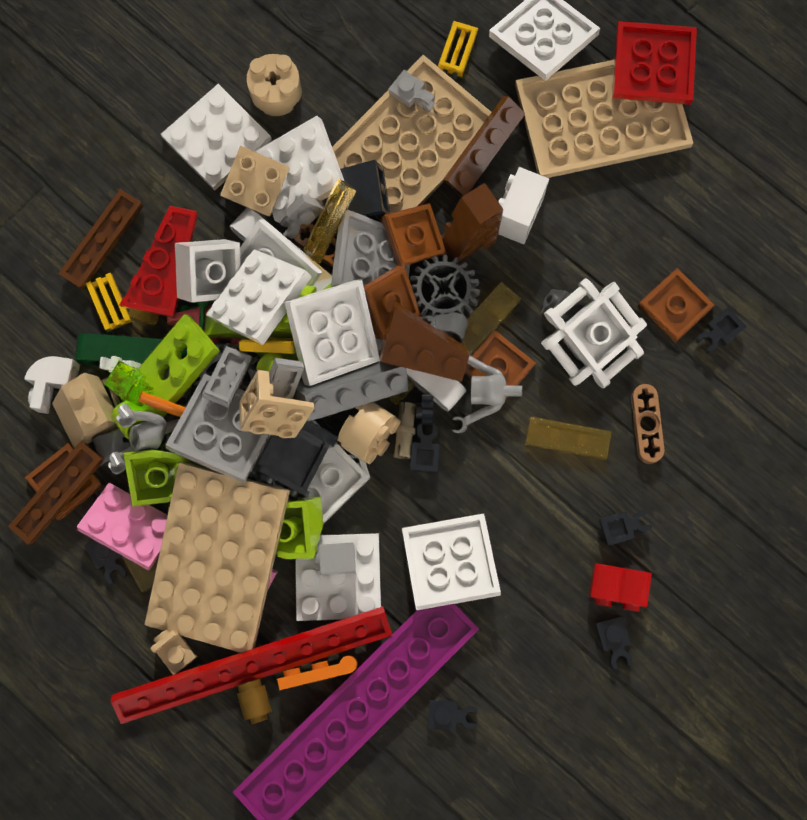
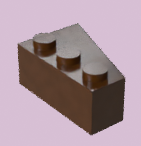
(474, 224)
(421, 347)

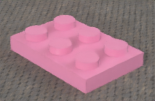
(125, 528)

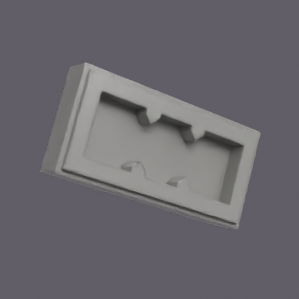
(227, 377)
(285, 377)

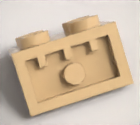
(255, 181)
(270, 414)

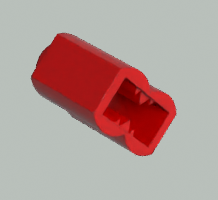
(619, 586)

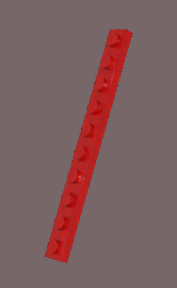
(251, 665)

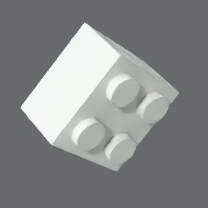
(521, 204)
(205, 268)

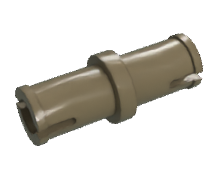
(405, 430)

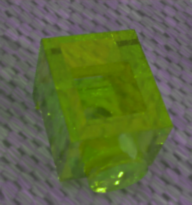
(128, 382)

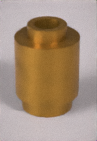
(254, 701)

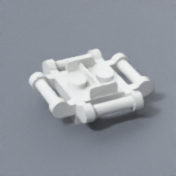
(595, 333)

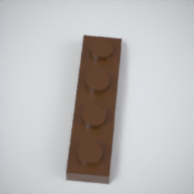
(484, 146)
(101, 239)
(56, 493)

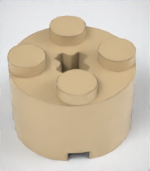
(274, 84)
(367, 432)

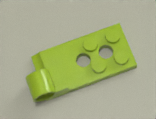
(182, 371)

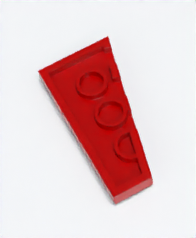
(155, 283)

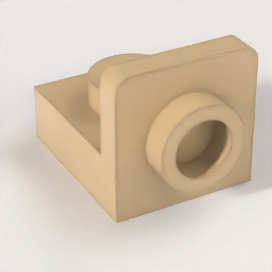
(173, 651)

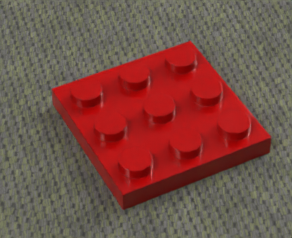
(654, 62)

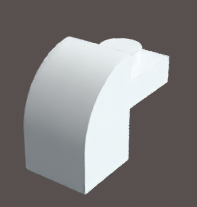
(45, 376)

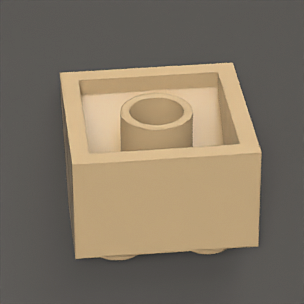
(84, 409)

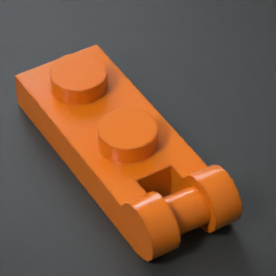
(319, 672)

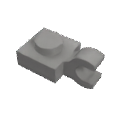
(410, 90)
(301, 211)

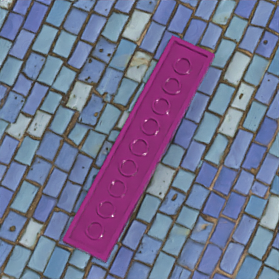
(354, 712)

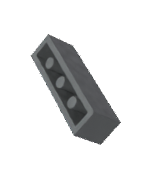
(353, 389)

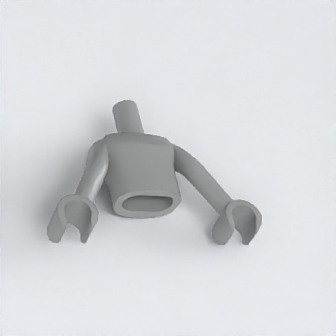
(487, 390)
(142, 436)

